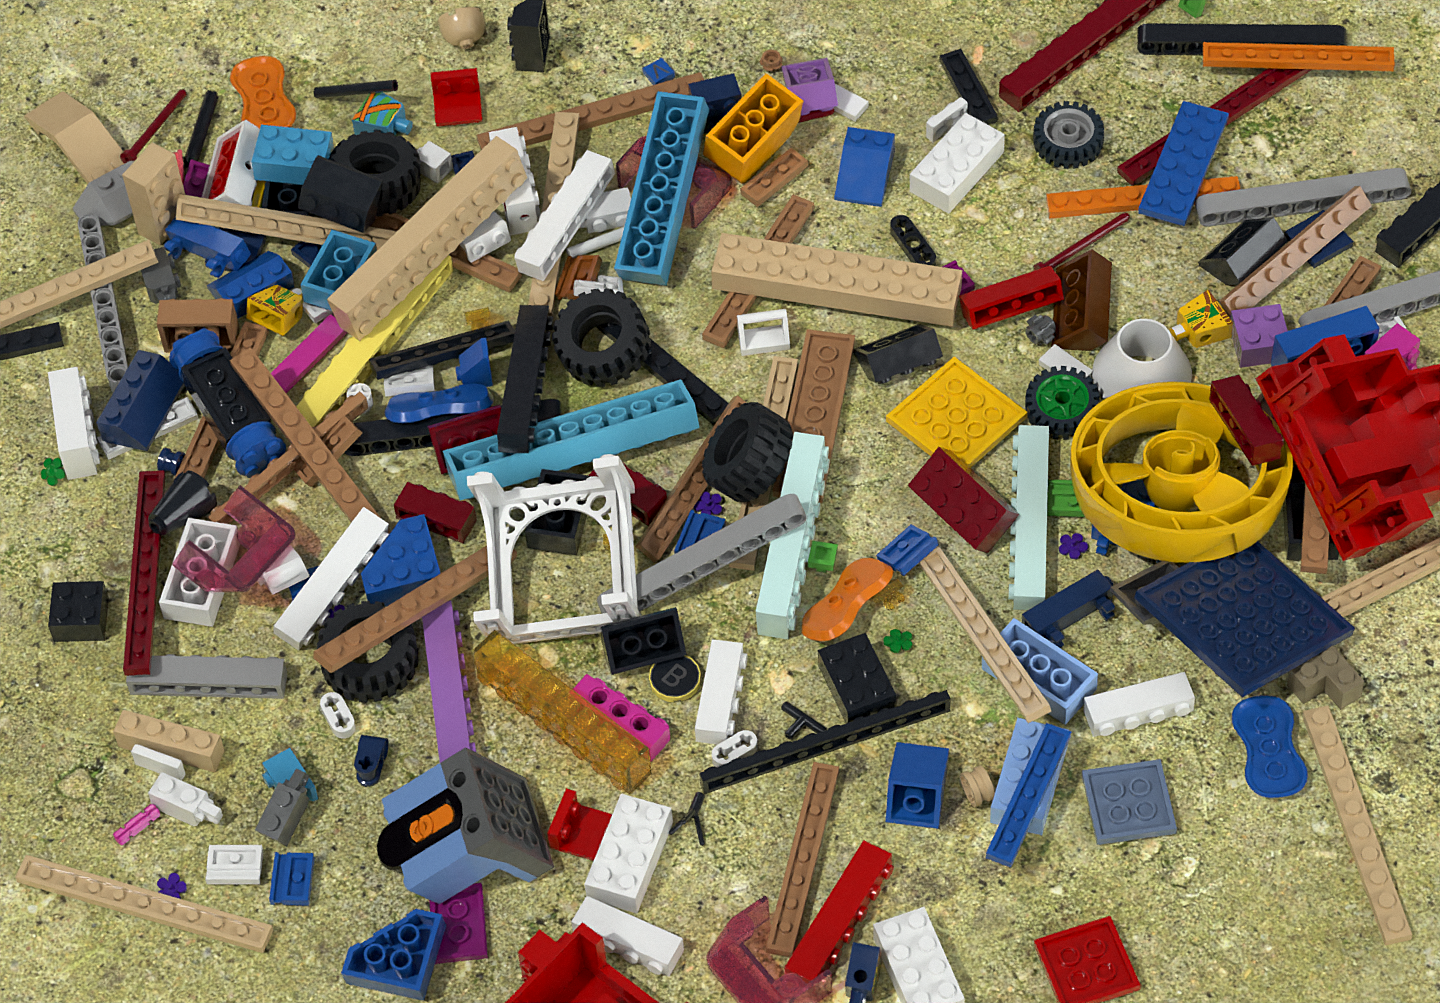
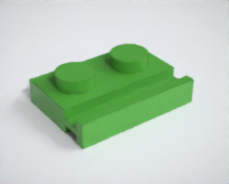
(1062, 499)

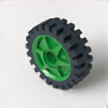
(1056, 387)

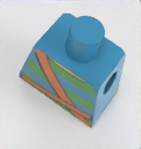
(381, 114)

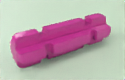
(136, 824)

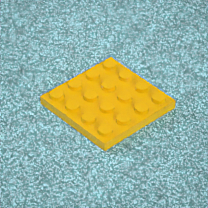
(957, 413)

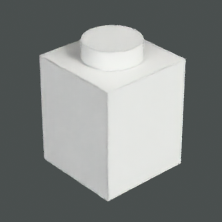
(434, 162)

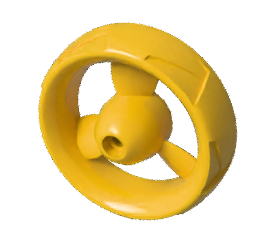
(1178, 474)

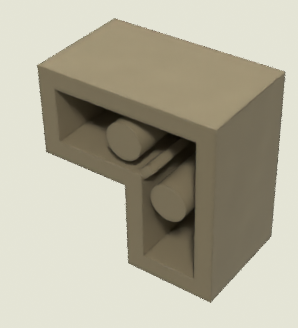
(1328, 674)

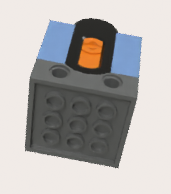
(462, 826)

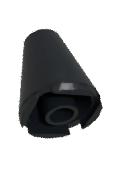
(183, 500)

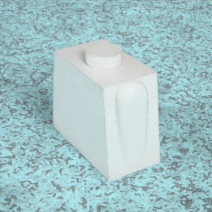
(284, 572)

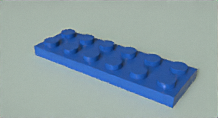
(1183, 163)

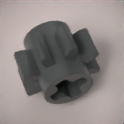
(1040, 329)

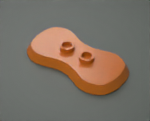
(261, 89)
(839, 608)

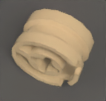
(977, 786)

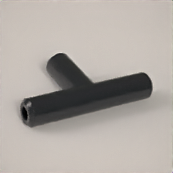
(802, 720)

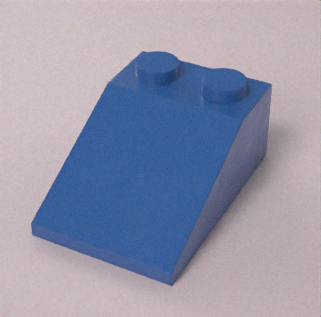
(865, 166)

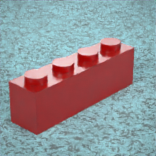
(1011, 297)

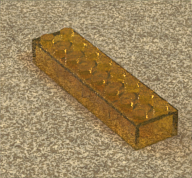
(562, 712)

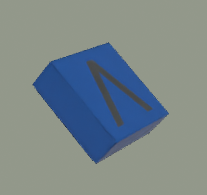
(658, 72)

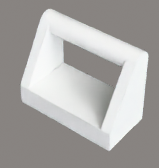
(764, 338)

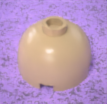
(463, 27)

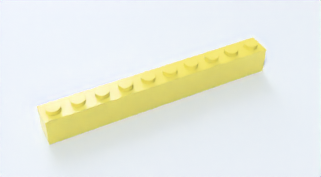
(353, 364)

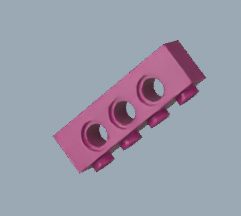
(636, 716)

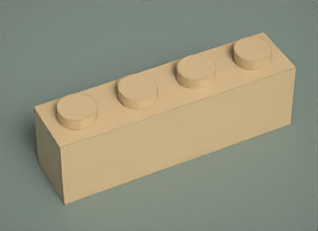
(185, 743)

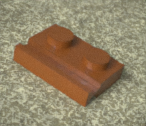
(580, 268)

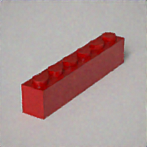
(841, 912)

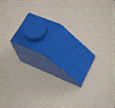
(475, 365)

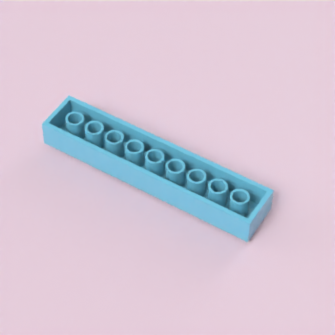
(579, 437)

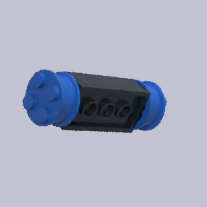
(226, 402)

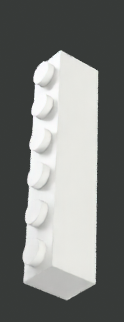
(564, 215)
(331, 578)

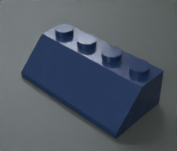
(140, 402)

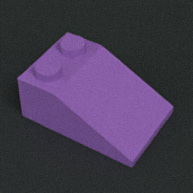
(812, 83)

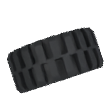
(392, 158)
(589, 312)
(747, 452)
(376, 678)

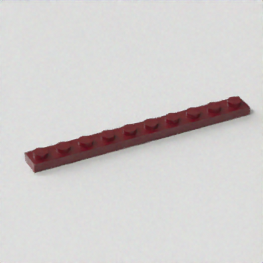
(1236, 104)
(143, 577)

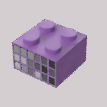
(1255, 333)

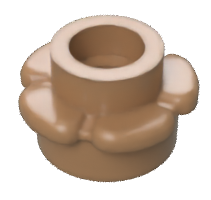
(771, 60)

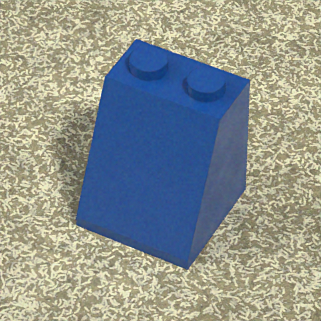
(917, 785)

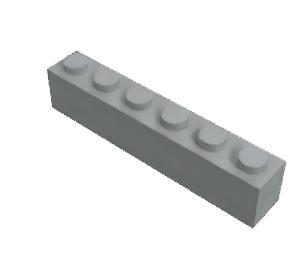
(212, 677)

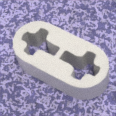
(333, 717)
(734, 749)

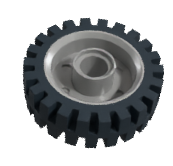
(1068, 134)

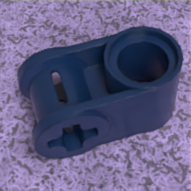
(370, 759)

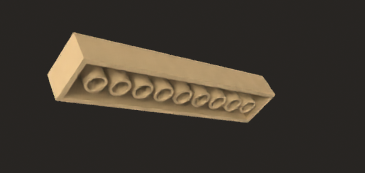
(427, 238)
(837, 279)

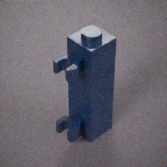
(1070, 606)

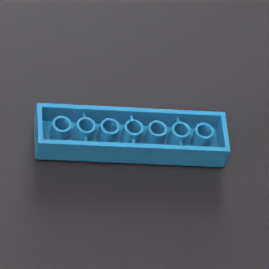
(661, 188)

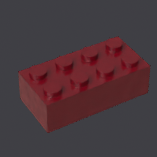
(963, 500)

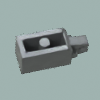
(159, 279)
(285, 809)

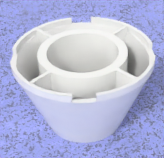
(1117, 371)

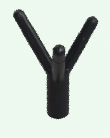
(693, 812)

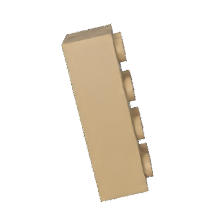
(153, 191)

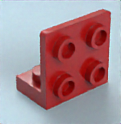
(456, 97)
(577, 827)

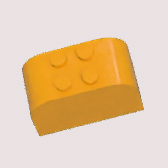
(753, 129)

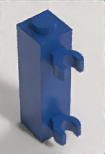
(208, 242)

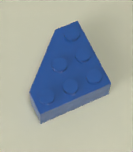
(401, 562)
(397, 956)

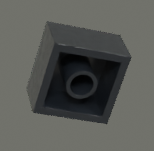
(78, 611)

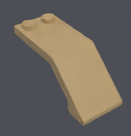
(77, 135)

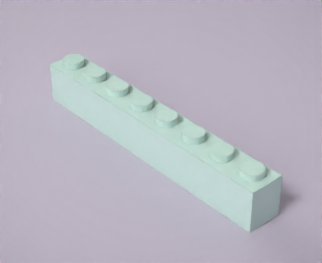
(1031, 524)

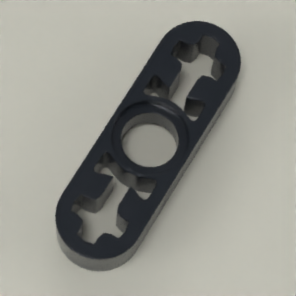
(912, 233)

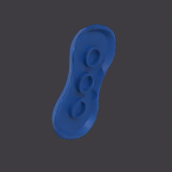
(423, 405)
(1272, 763)

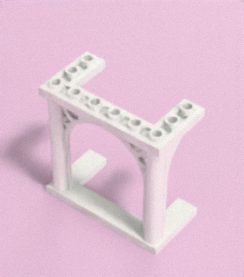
(496, 505)

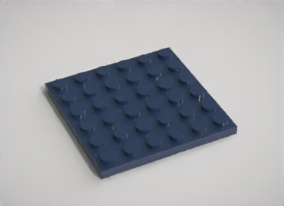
(1245, 616)

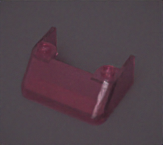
(708, 177)
(261, 533)
(746, 977)

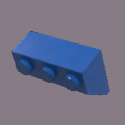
(252, 278)

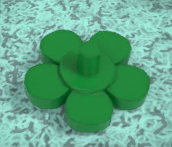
(53, 471)
(897, 641)

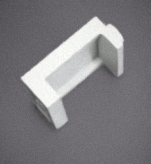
(486, 237)

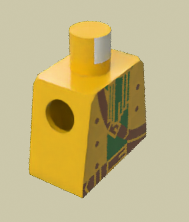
(276, 308)
(1202, 321)

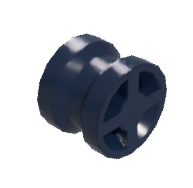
(170, 460)

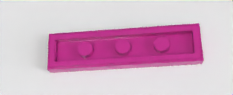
(308, 353)

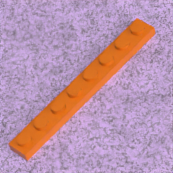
(1298, 56)
(1119, 198)

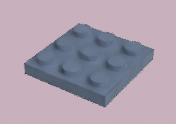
(1128, 802)

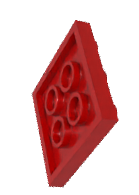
(1087, 963)

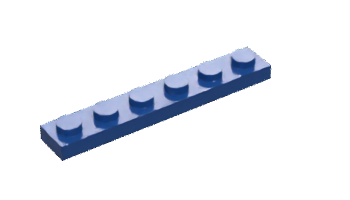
(1028, 795)

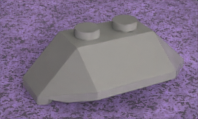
(106, 198)

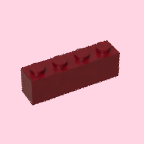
(1246, 420)

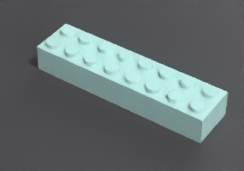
(789, 552)

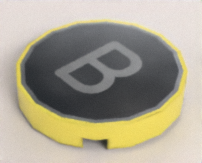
(675, 679)

